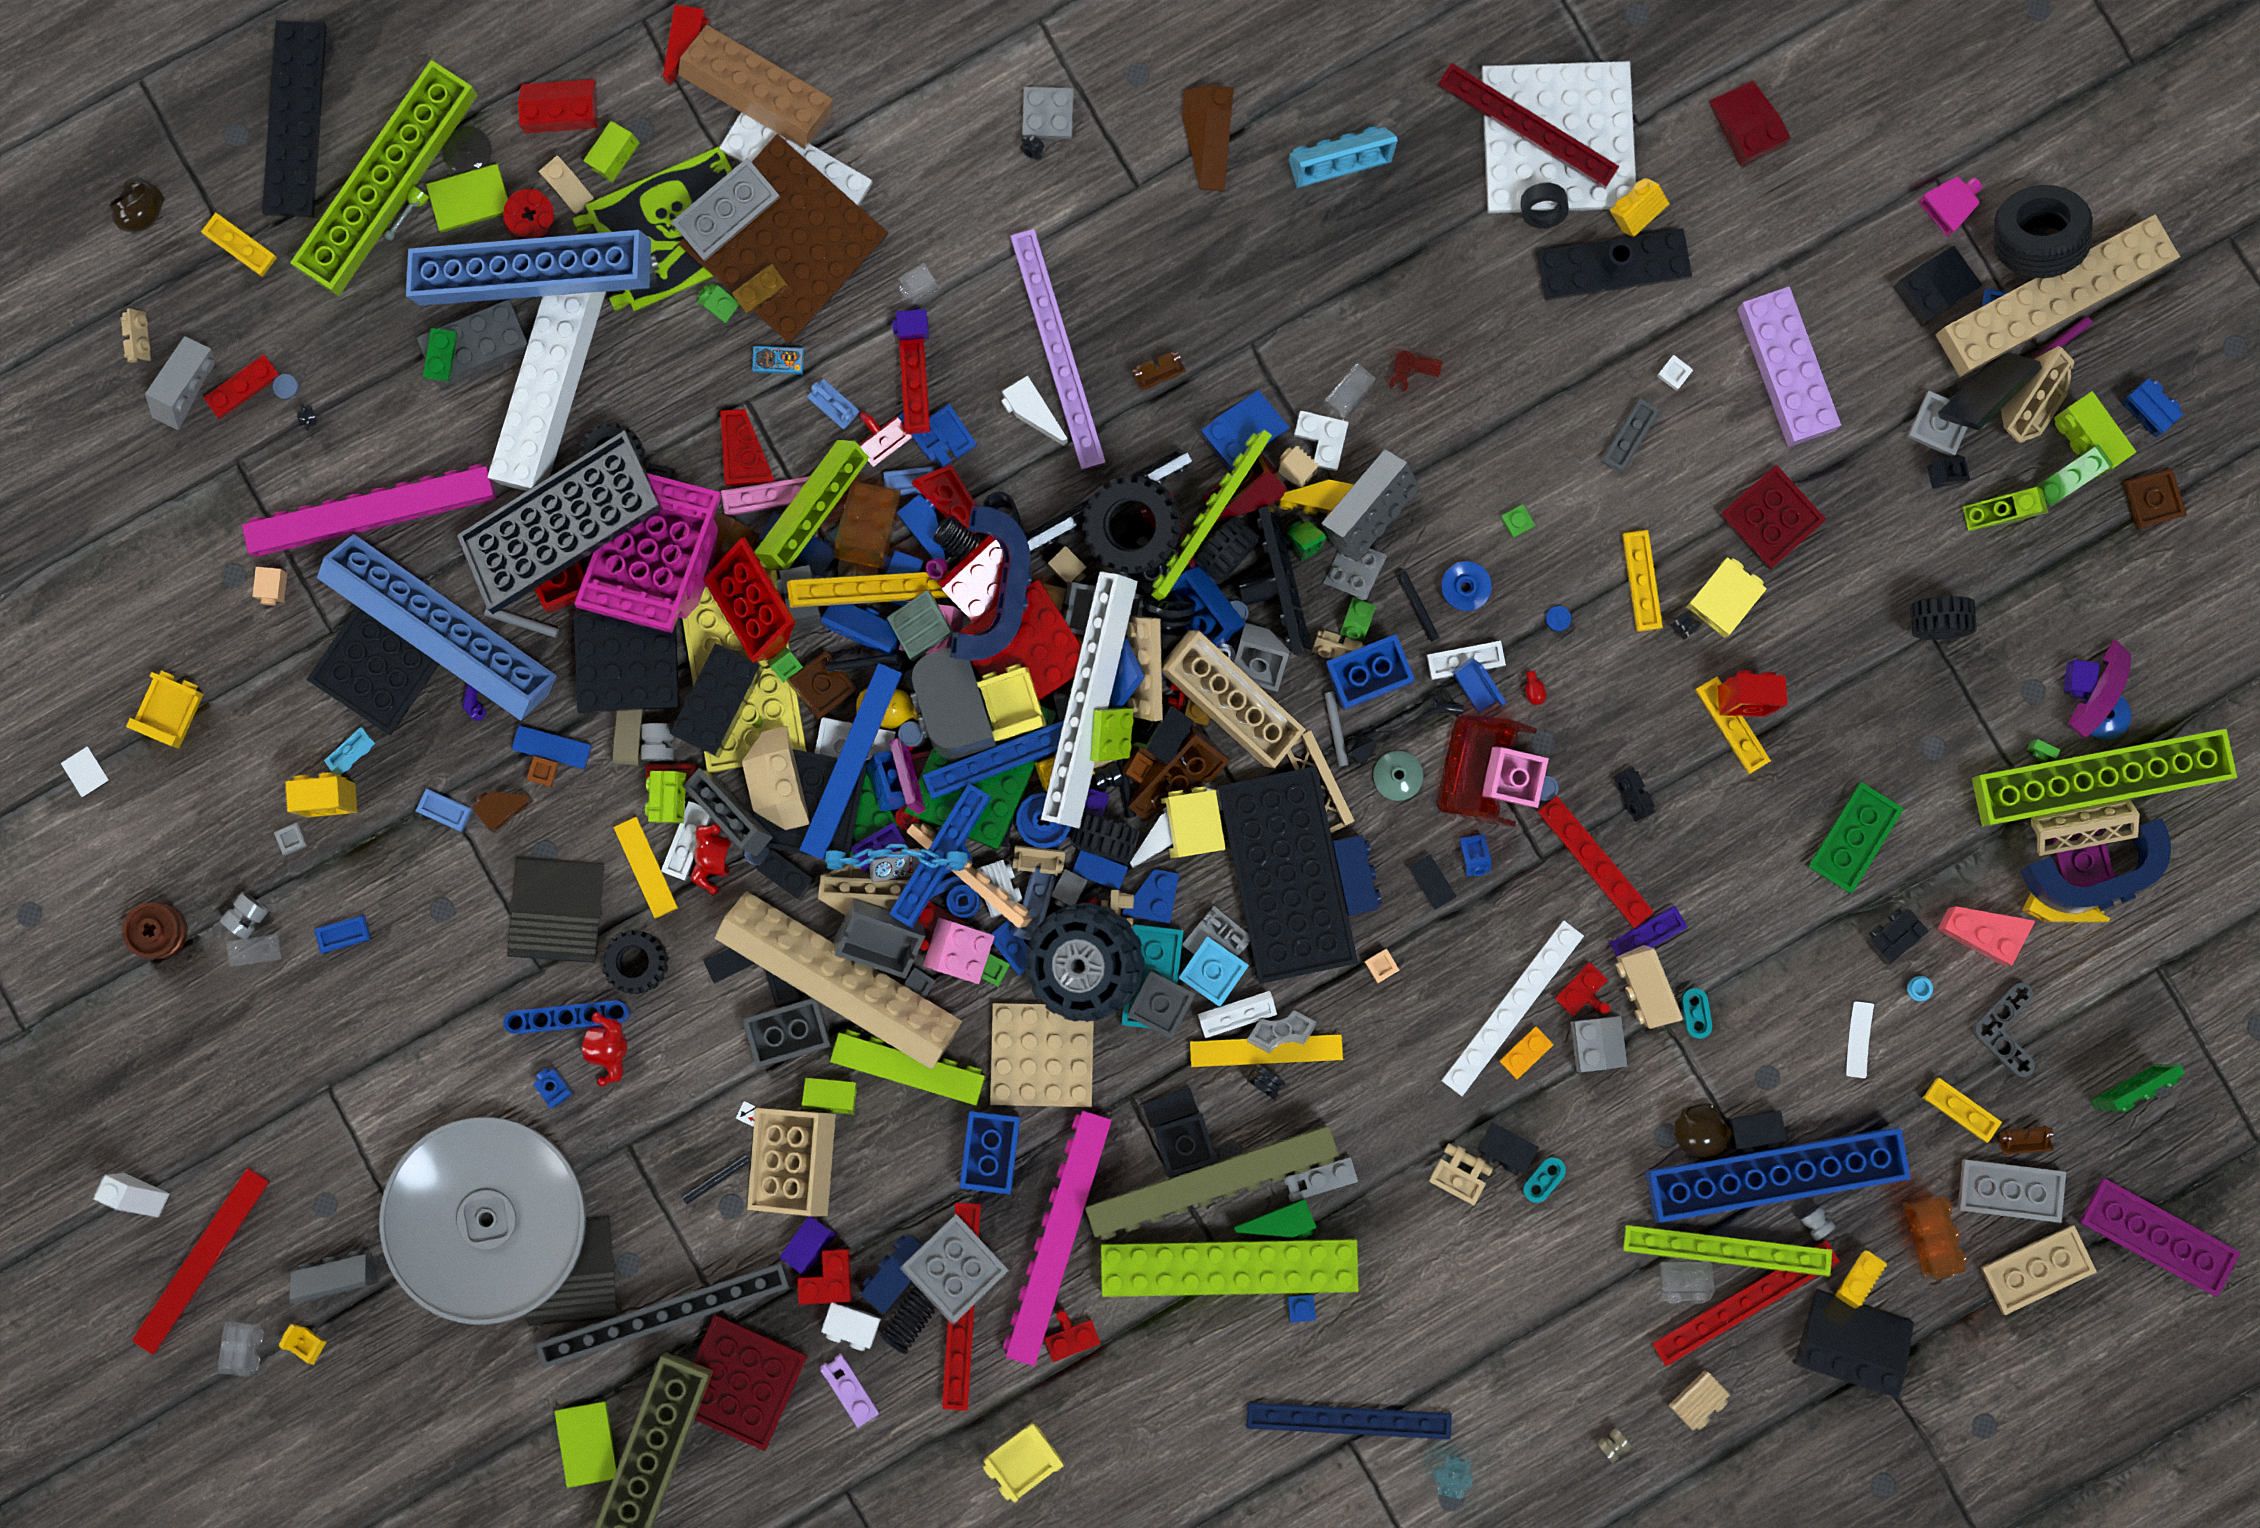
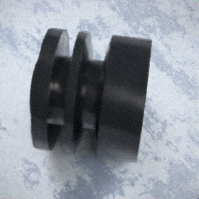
(1174, 614)

